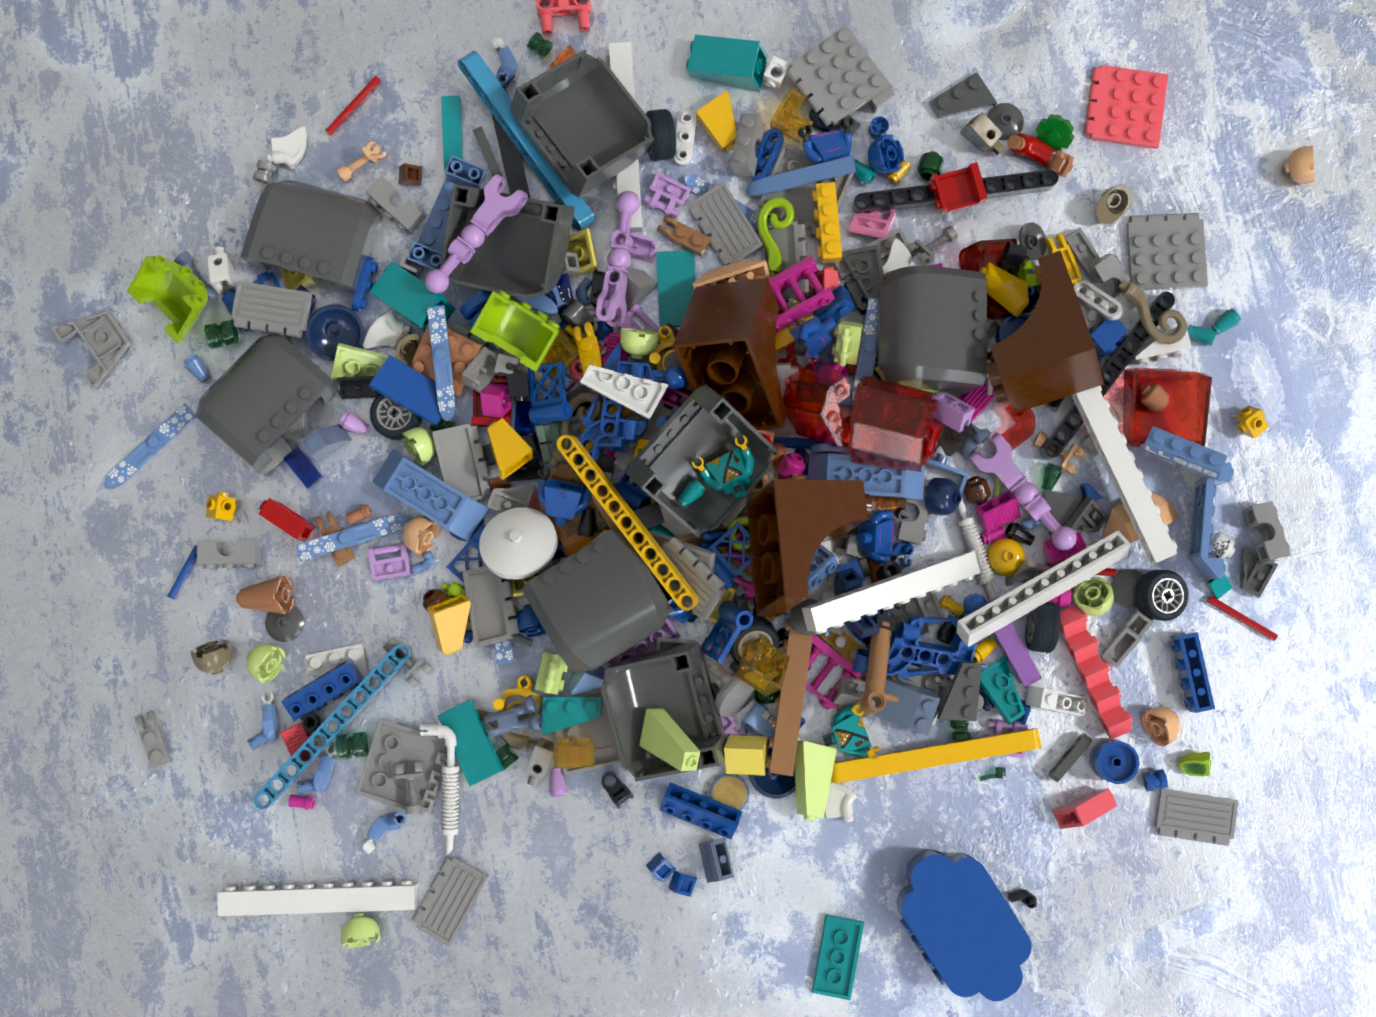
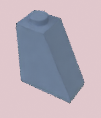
(325, 441)

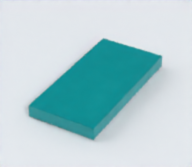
(675, 285)
(473, 746)
(837, 957)

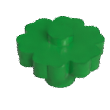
(1055, 132)

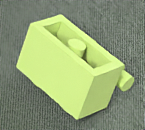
(847, 343)
(551, 674)

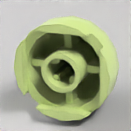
(638, 342)
(420, 444)
(1094, 596)
(264, 662)
(359, 931)

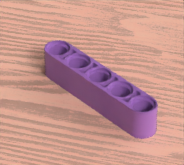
(1017, 654)

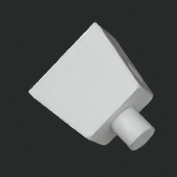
(222, 271)

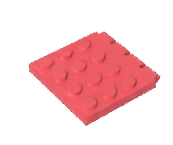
(1126, 106)

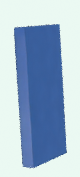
(408, 389)

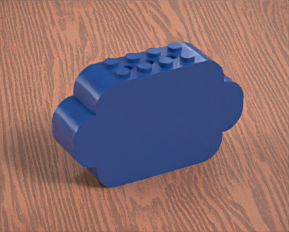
(963, 925)

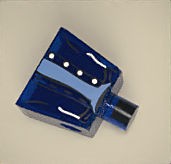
(561, 295)

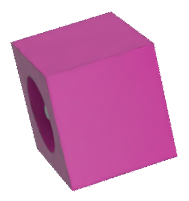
(495, 400)

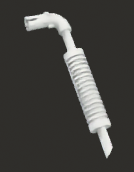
(972, 538)
(450, 783)

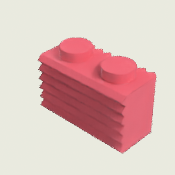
(294, 739)

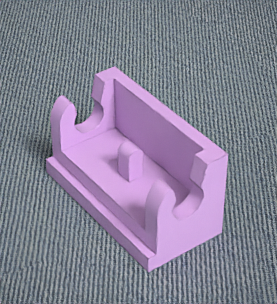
(642, 248)
(953, 411)

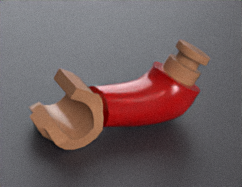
(1040, 152)

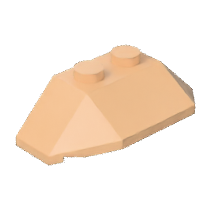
(734, 272)
(1120, 521)

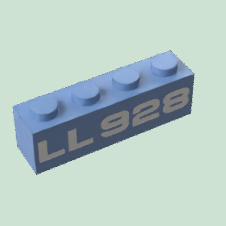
(1185, 453)

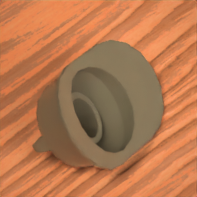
(1114, 203)
(406, 347)

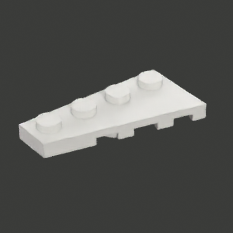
(629, 391)

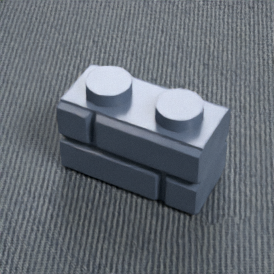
(716, 860)

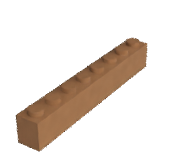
(789, 704)

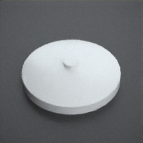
(518, 543)

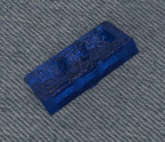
(522, 421)
(303, 467)

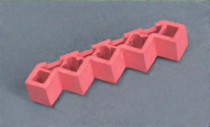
(1094, 673)

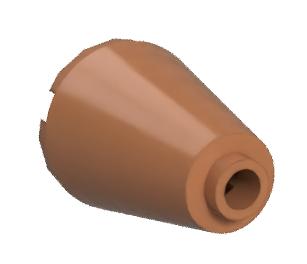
(268, 596)

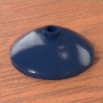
(325, 342)
(773, 785)

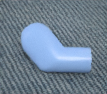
(1030, 523)

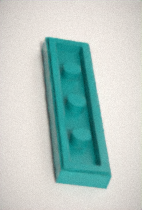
(451, 128)

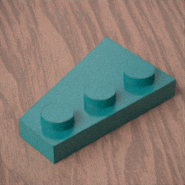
(1000, 688)
(568, 711)

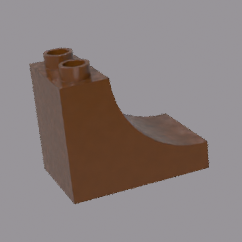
(731, 348)
(1050, 351)
(787, 527)

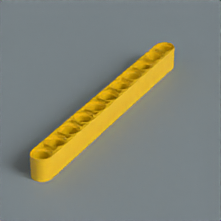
(618, 518)
(936, 755)

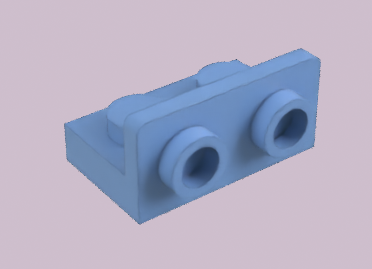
(822, 565)

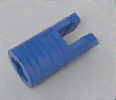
(713, 536)

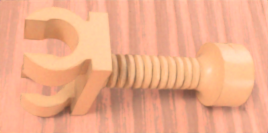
(345, 172)
(1074, 449)

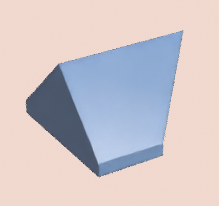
(586, 680)

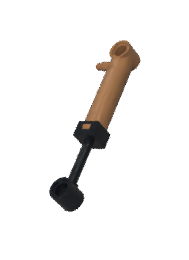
(879, 653)

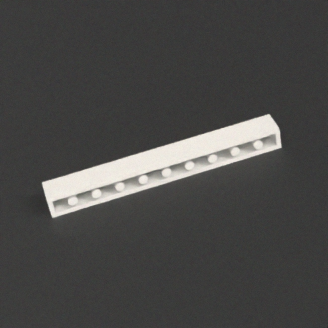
(627, 180)
(1125, 475)
(1042, 588)
(890, 591)
(317, 898)

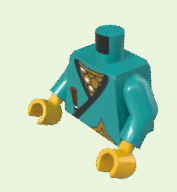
(730, 470)
(850, 733)

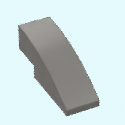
(1127, 637)

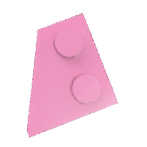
(873, 223)

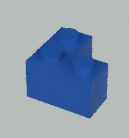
(1107, 335)

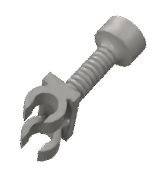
(927, 255)
(425, 666)
(412, 807)

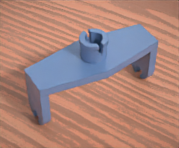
(941, 465)

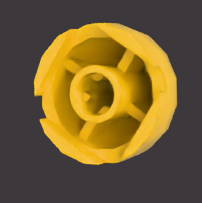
(1005, 556)

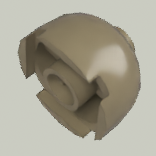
(212, 657)

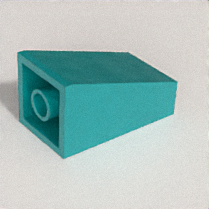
(727, 61)
(408, 296)

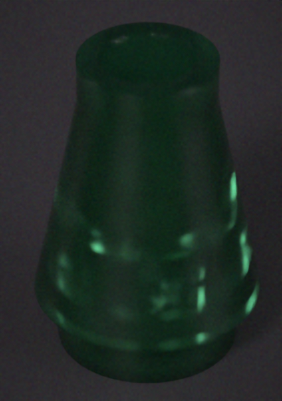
(1051, 476)

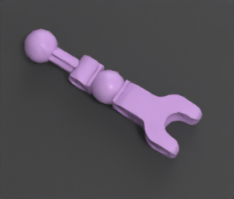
(473, 235)
(619, 259)
(1024, 491)

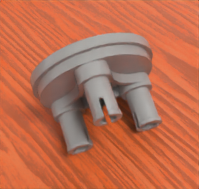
(734, 693)

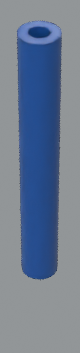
(183, 573)

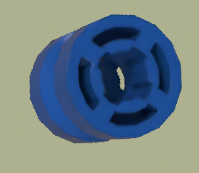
(880, 124)
(1154, 780)

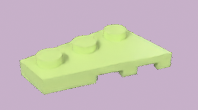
(356, 362)

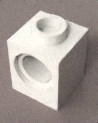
(776, 65)

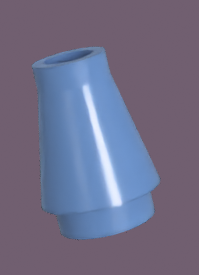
(196, 367)

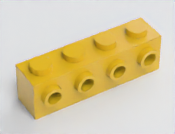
(828, 223)

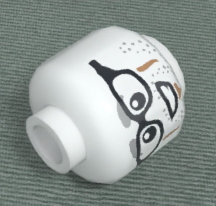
(1221, 545)

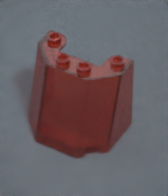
(813, 403)
(1183, 416)
(890, 424)

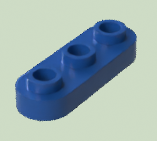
(766, 148)
(364, 284)

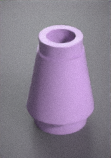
(353, 423)
(557, 783)

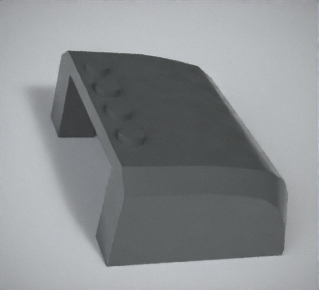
(582, 121)
(312, 232)
(520, 254)
(933, 328)
(262, 397)
(704, 429)
(598, 602)
(666, 680)

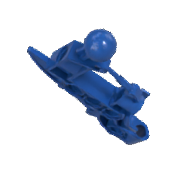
(625, 430)
(908, 636)

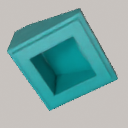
(1219, 586)

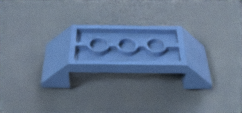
(431, 241)
(876, 479)
(430, 495)
(1201, 525)

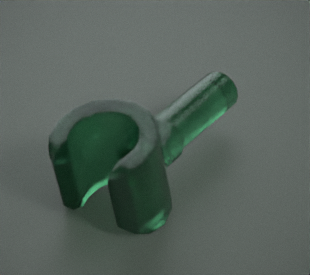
(1000, 772)

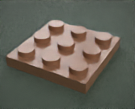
(462, 353)

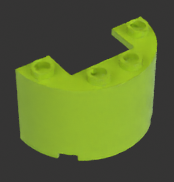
(173, 290)
(516, 329)

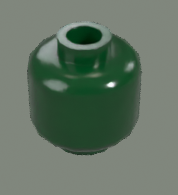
(930, 164)

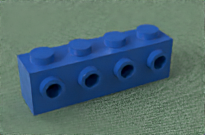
(1193, 672)
(324, 688)
(700, 810)

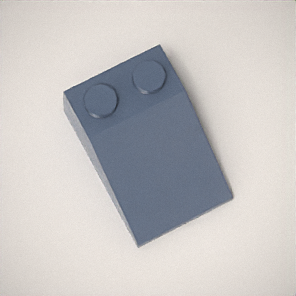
(914, 708)

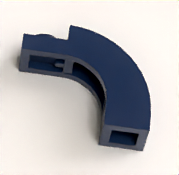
(847, 581)

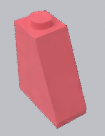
(1085, 809)

